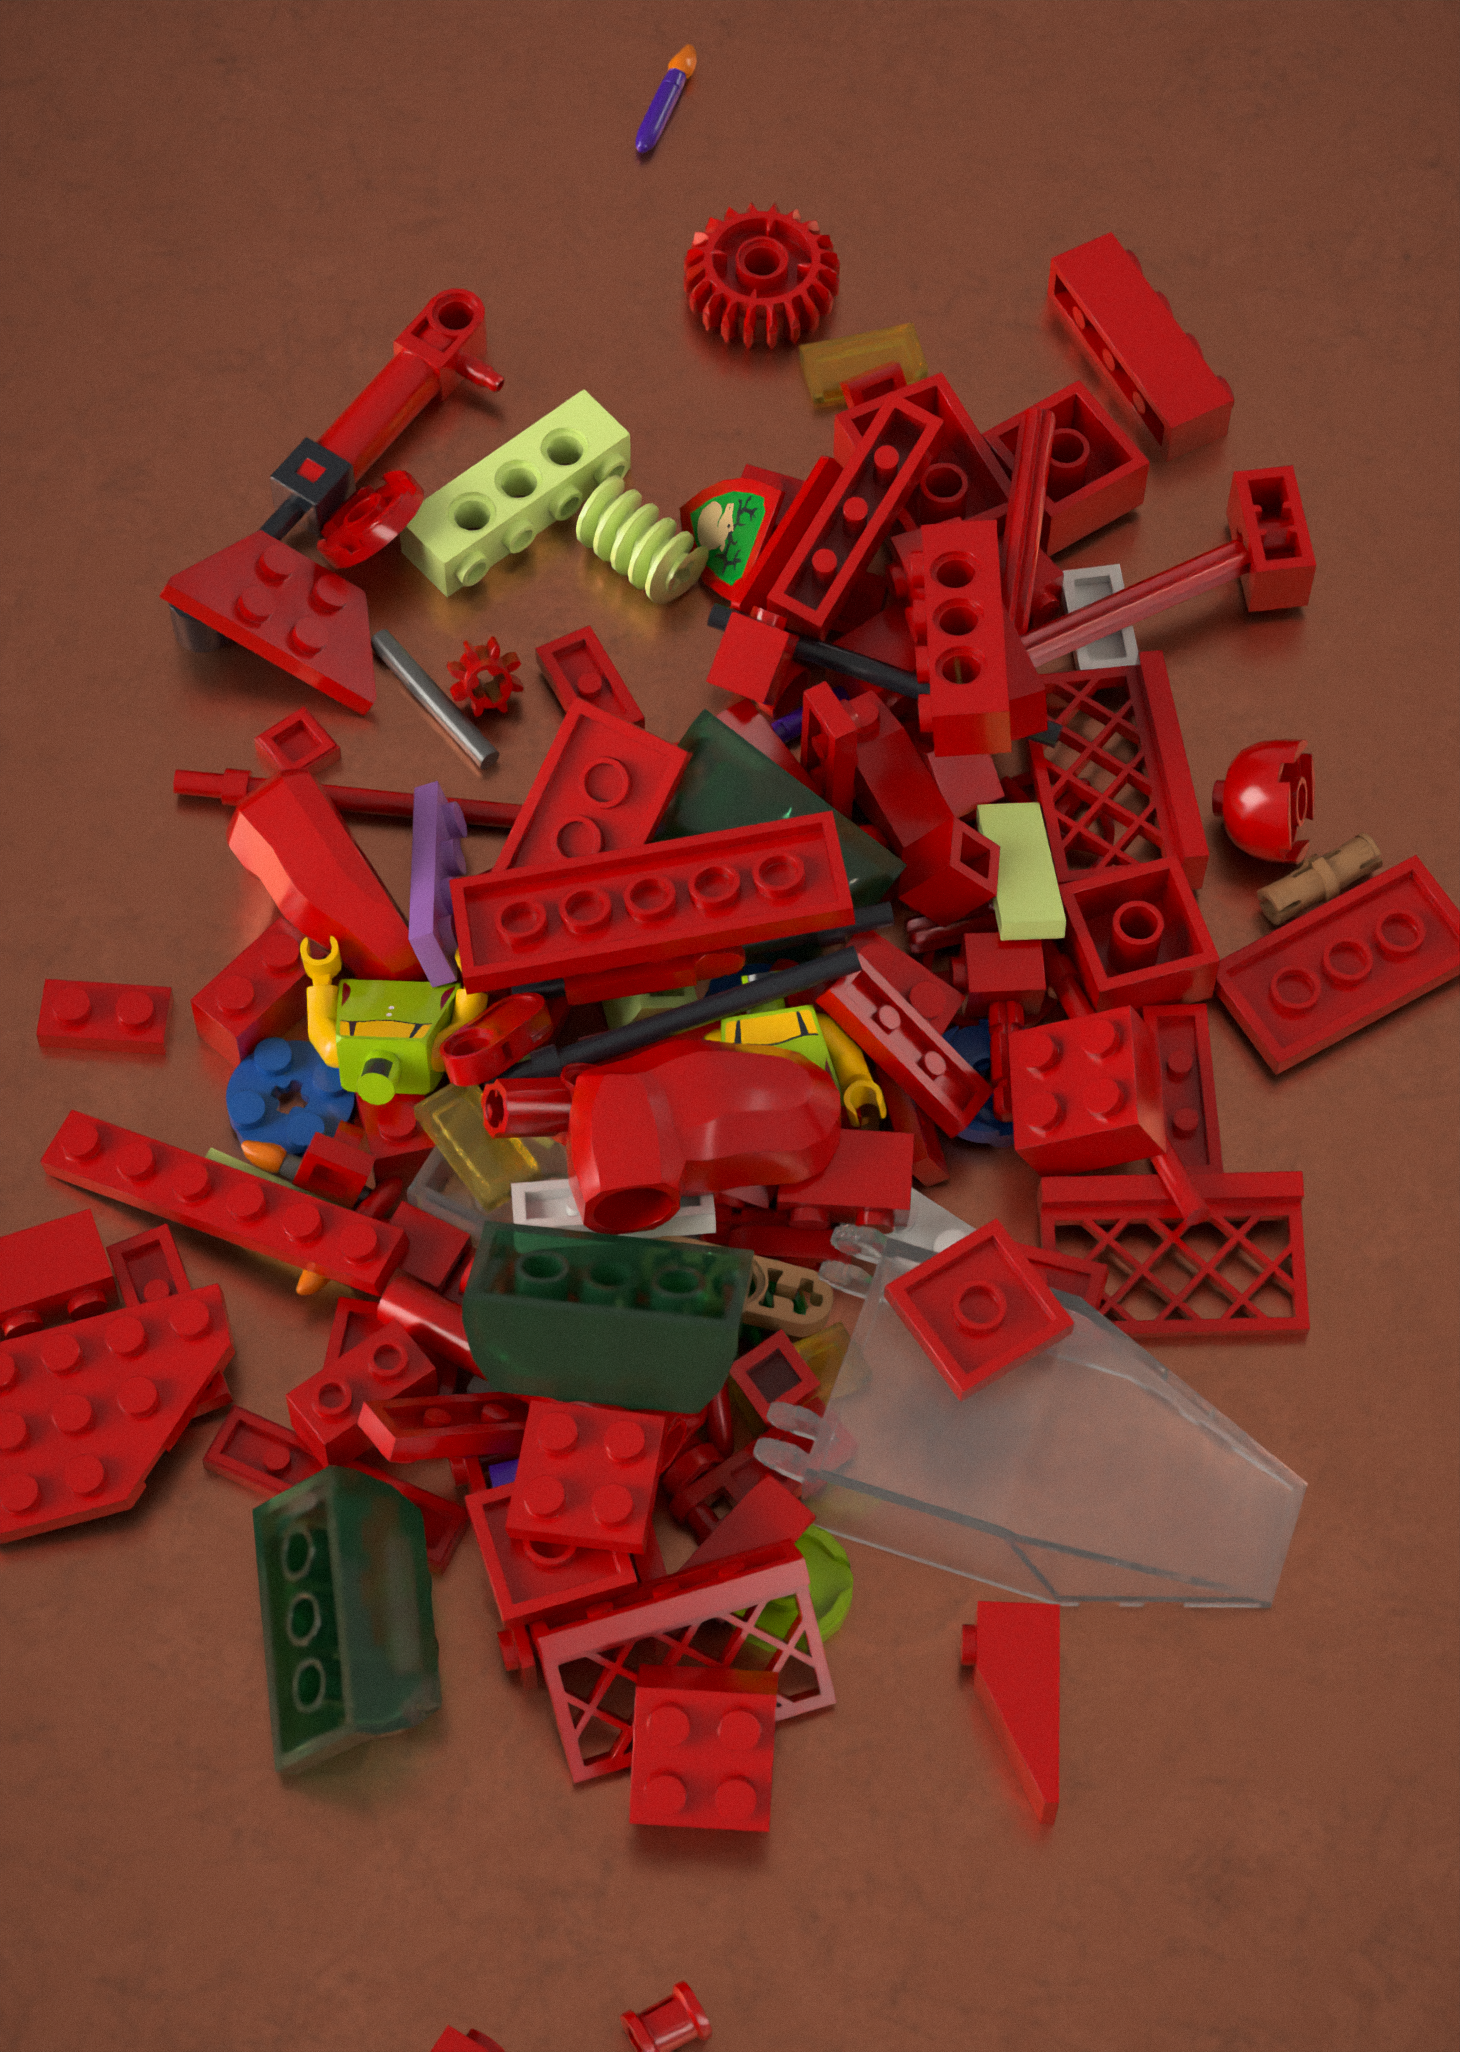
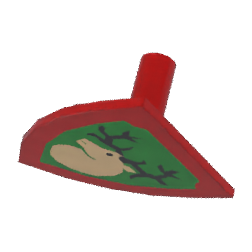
(735, 526)

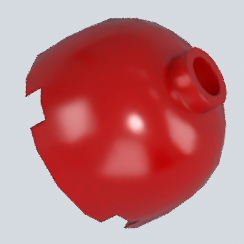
(1267, 799)

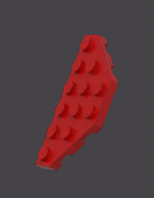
(100, 1405)

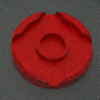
(370, 519)

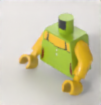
(383, 1030)
(812, 1035)

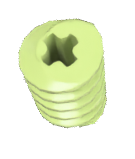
(638, 544)

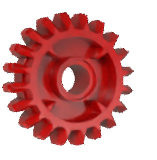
(761, 275)

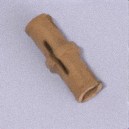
(1319, 878)

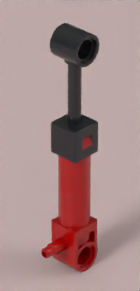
(318, 476)

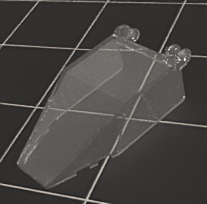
(1053, 1482)

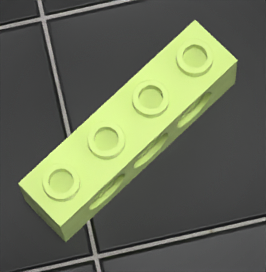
(528, 466)

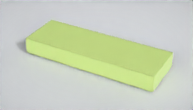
(1027, 886)

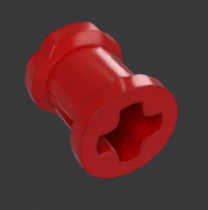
(667, 2022)

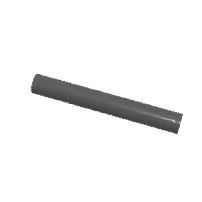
(434, 699)

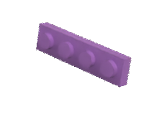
(434, 862)

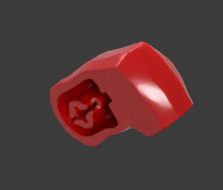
(321, 877)
(694, 1125)

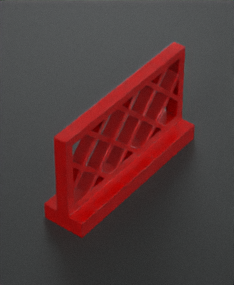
(1160, 754)
(1146, 1200)
(667, 1605)

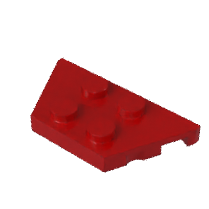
(285, 613)

